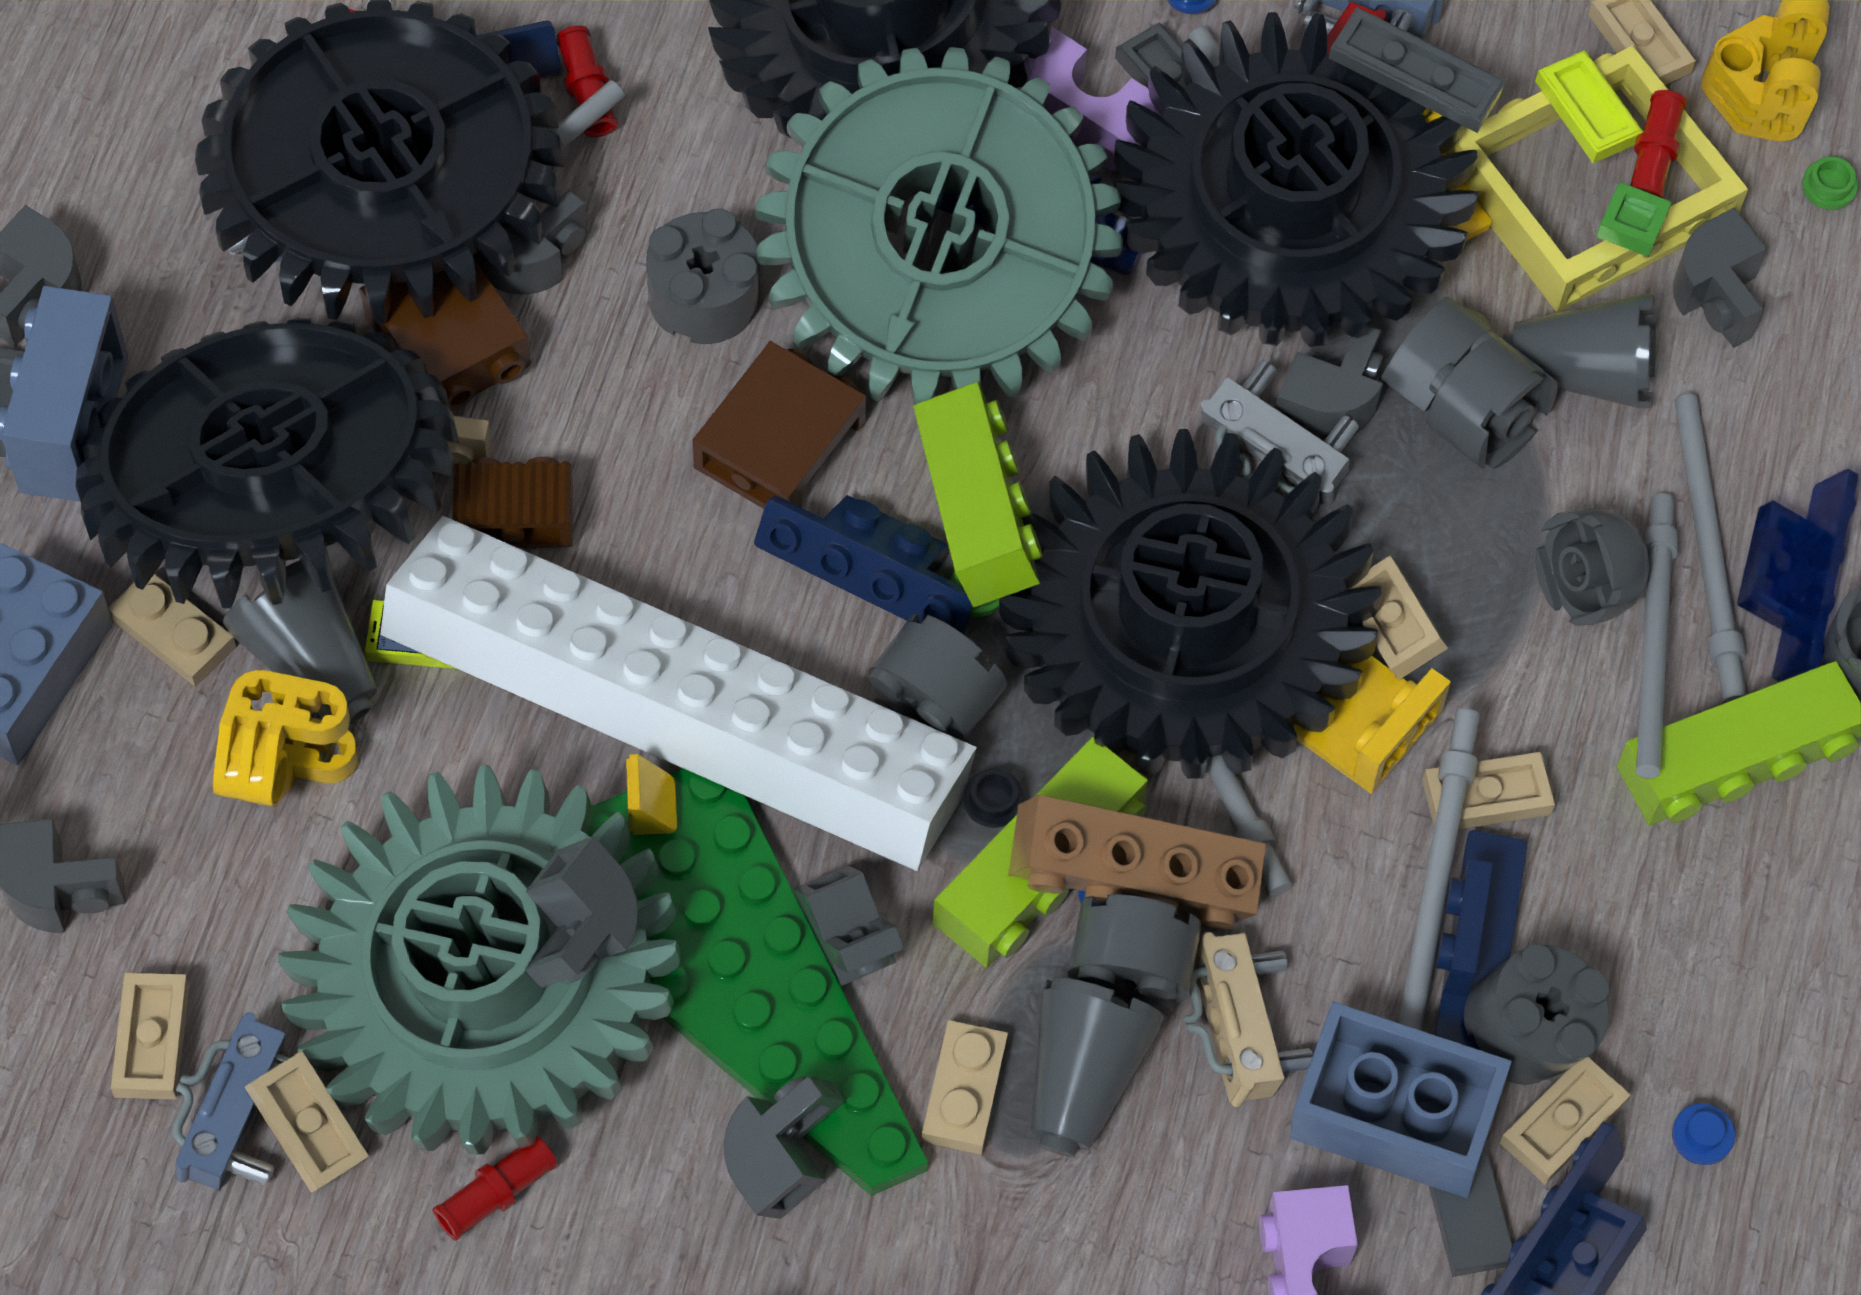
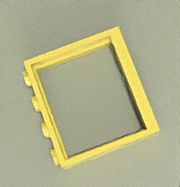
(1572, 280)

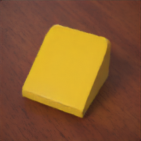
(650, 797)

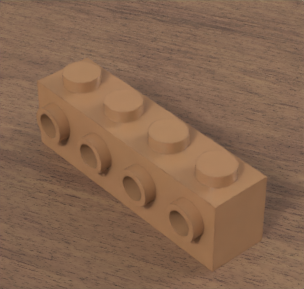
(1133, 855)

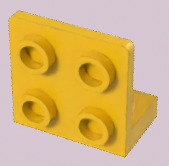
(1377, 723)

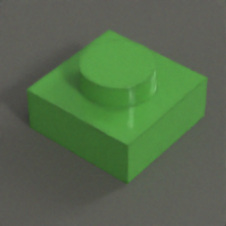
(1633, 219)

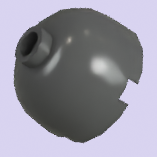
(1592, 564)

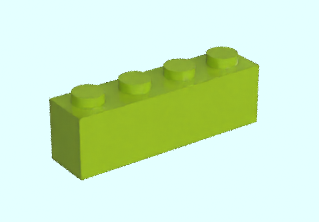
(976, 494)
(1747, 743)
(989, 909)

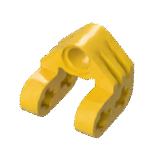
(1775, 107)
(270, 747)

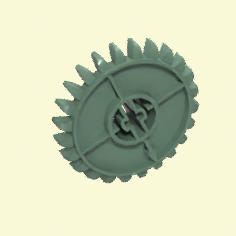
(939, 136)
(491, 1041)

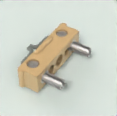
(1239, 1018)

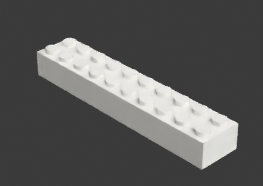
(678, 691)

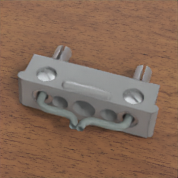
(1262, 427)

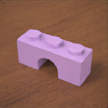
(1102, 116)
(1307, 1234)

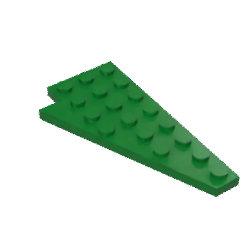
(757, 982)

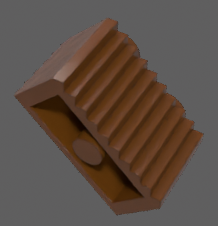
(517, 501)

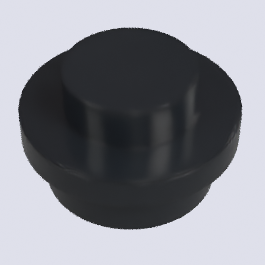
(992, 798)

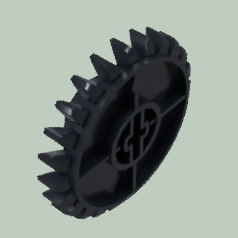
(790, 48)
(422, 120)
(1290, 188)
(264, 455)
(1192, 609)

